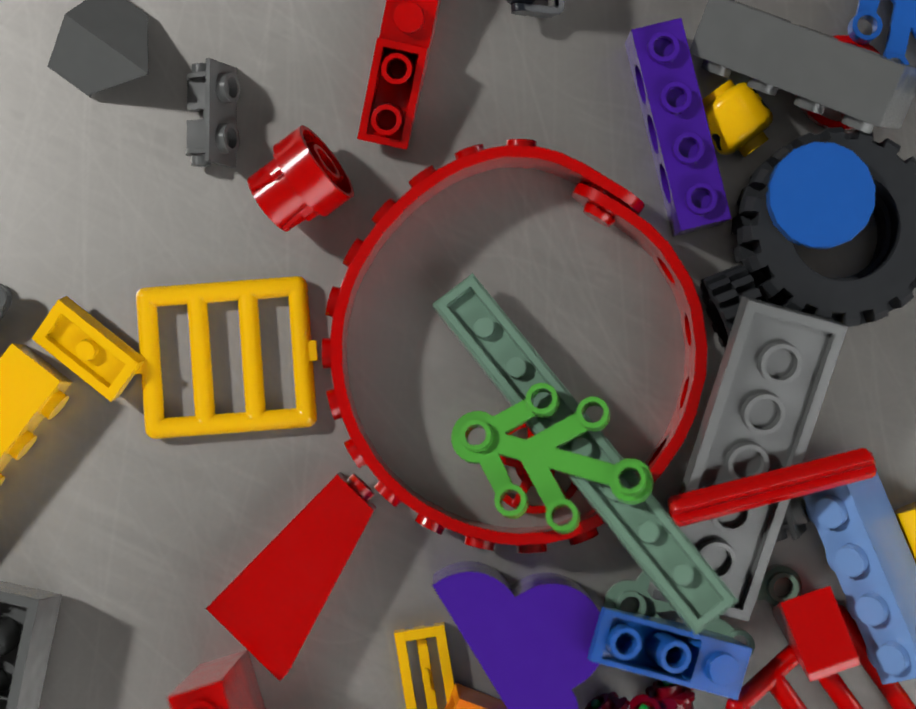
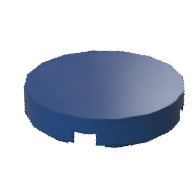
(820, 195)

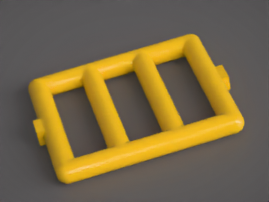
(197, 299)

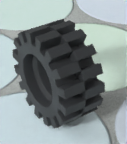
(723, 296)

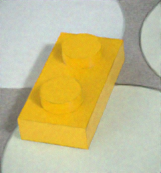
(88, 348)

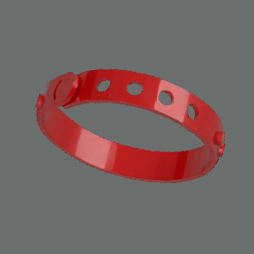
(604, 203)

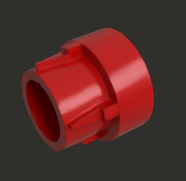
(300, 181)

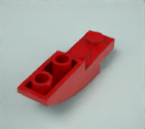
(398, 71)

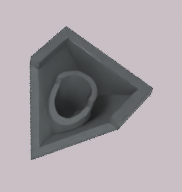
(101, 45)

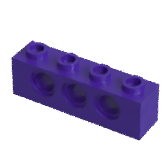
(677, 127)

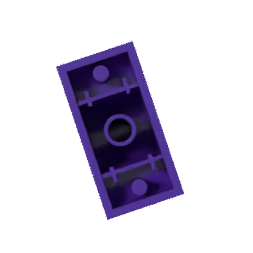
(524, 634)

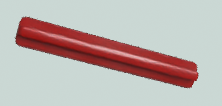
(771, 487)

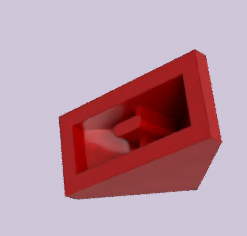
(817, 633)

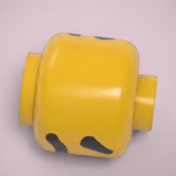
(736, 118)

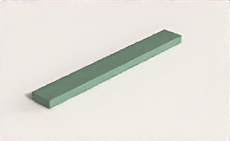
(641, 528)

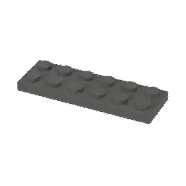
(756, 424)

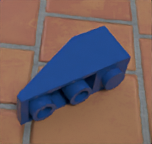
(670, 652)

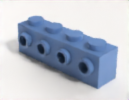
(873, 569)

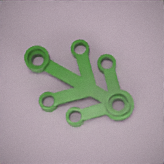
(541, 454)

